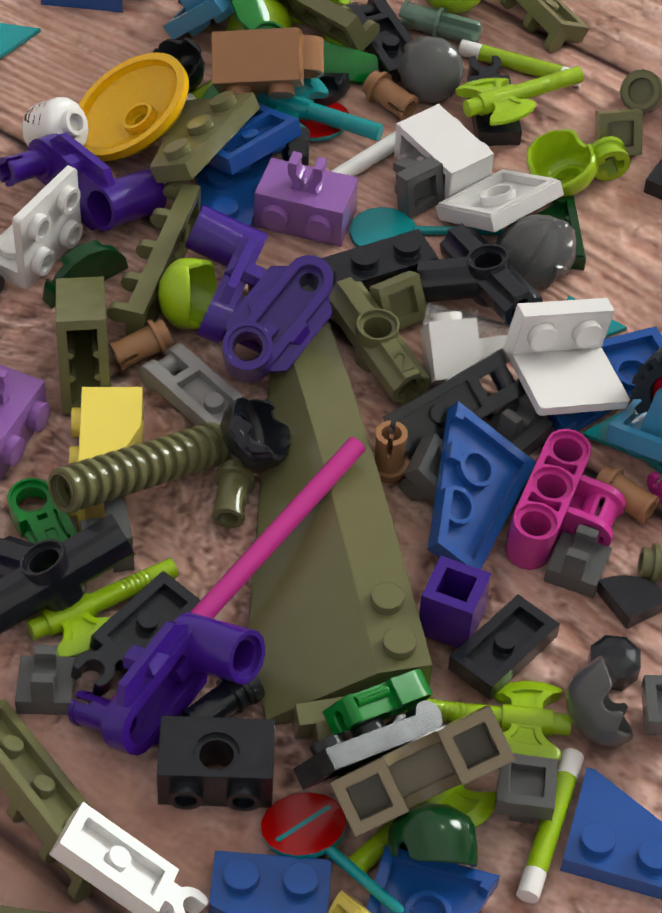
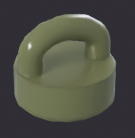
(642, 90)

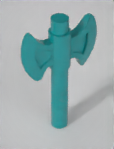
(304, 108)

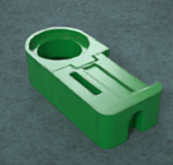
(42, 523)
(377, 702)

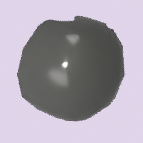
(431, 69)
(591, 707)

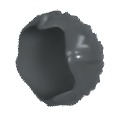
(540, 248)

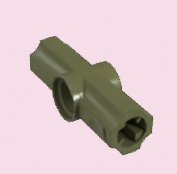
(377, 341)

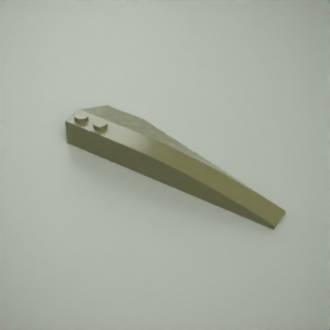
(337, 588)

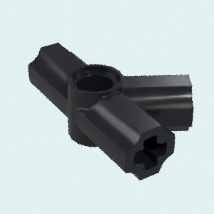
(475, 271)
(56, 572)

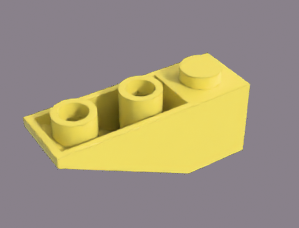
(105, 423)

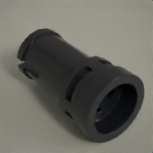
(226, 699)

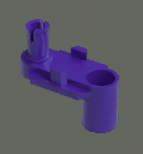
(103, 199)
(236, 248)
(279, 318)
(168, 678)

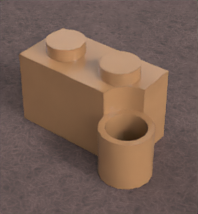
(265, 61)

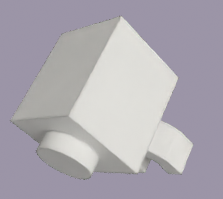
(454, 345)

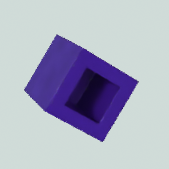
(453, 602)

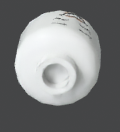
(53, 117)

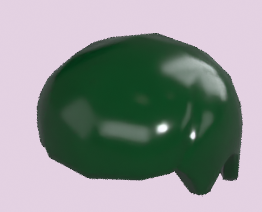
(435, 835)

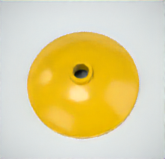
(134, 105)

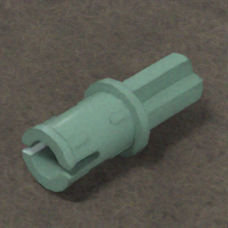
(439, 22)

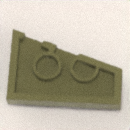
(200, 134)

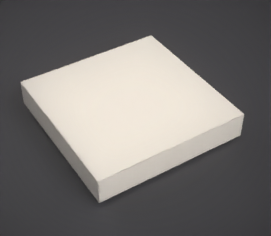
(499, 200)

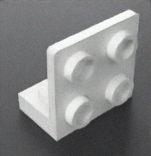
(42, 231)
(562, 356)

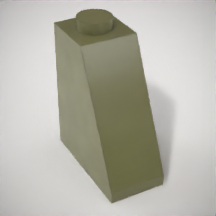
(81, 337)

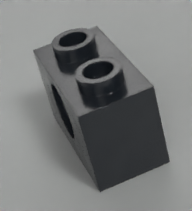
(196, 742)

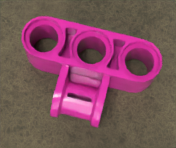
(559, 500)

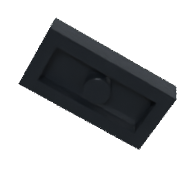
(503, 646)

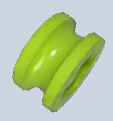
(617, 165)

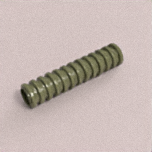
(137, 467)

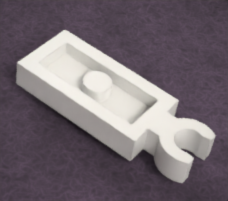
(122, 866)

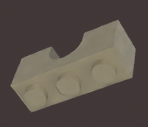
(422, 770)

